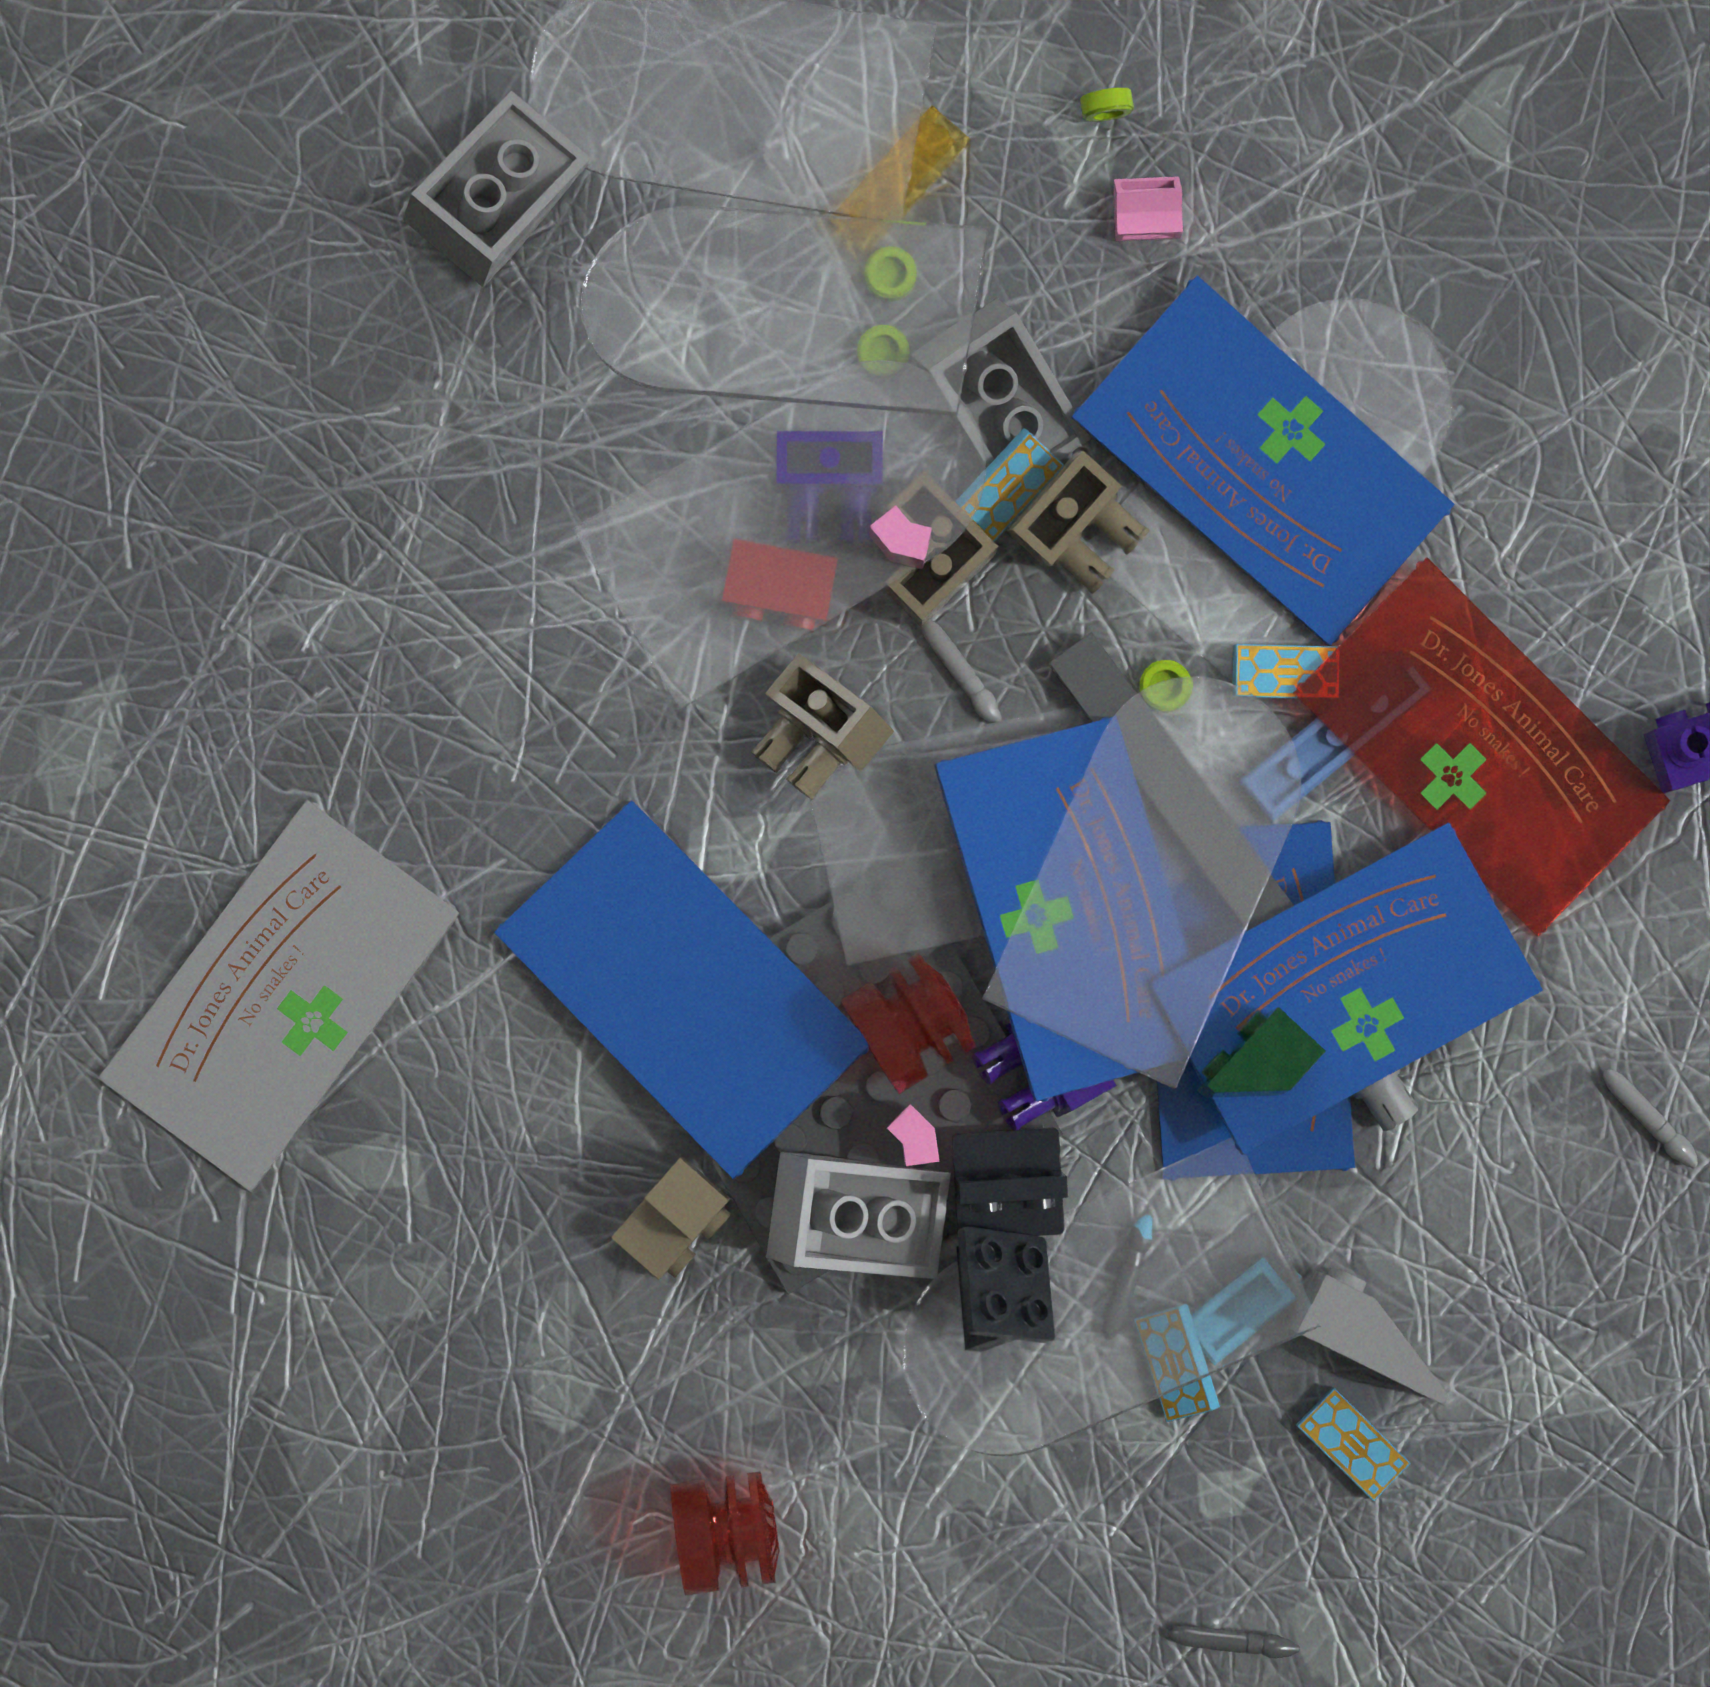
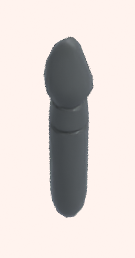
(1233, 1641)

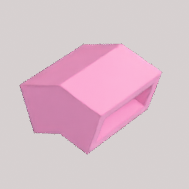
(1148, 208)
(901, 539)
(916, 1136)

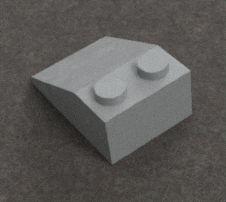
(495, 188)
(1014, 388)
(857, 1216)
(1365, 1333)

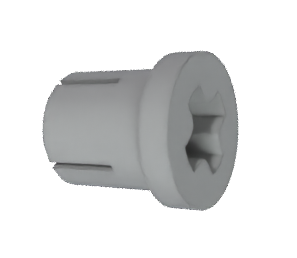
(1388, 1101)

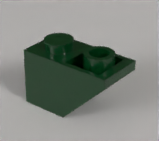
(1267, 1060)

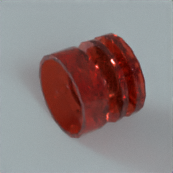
(909, 1022)
(723, 1533)

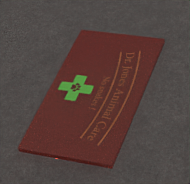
(1483, 744)

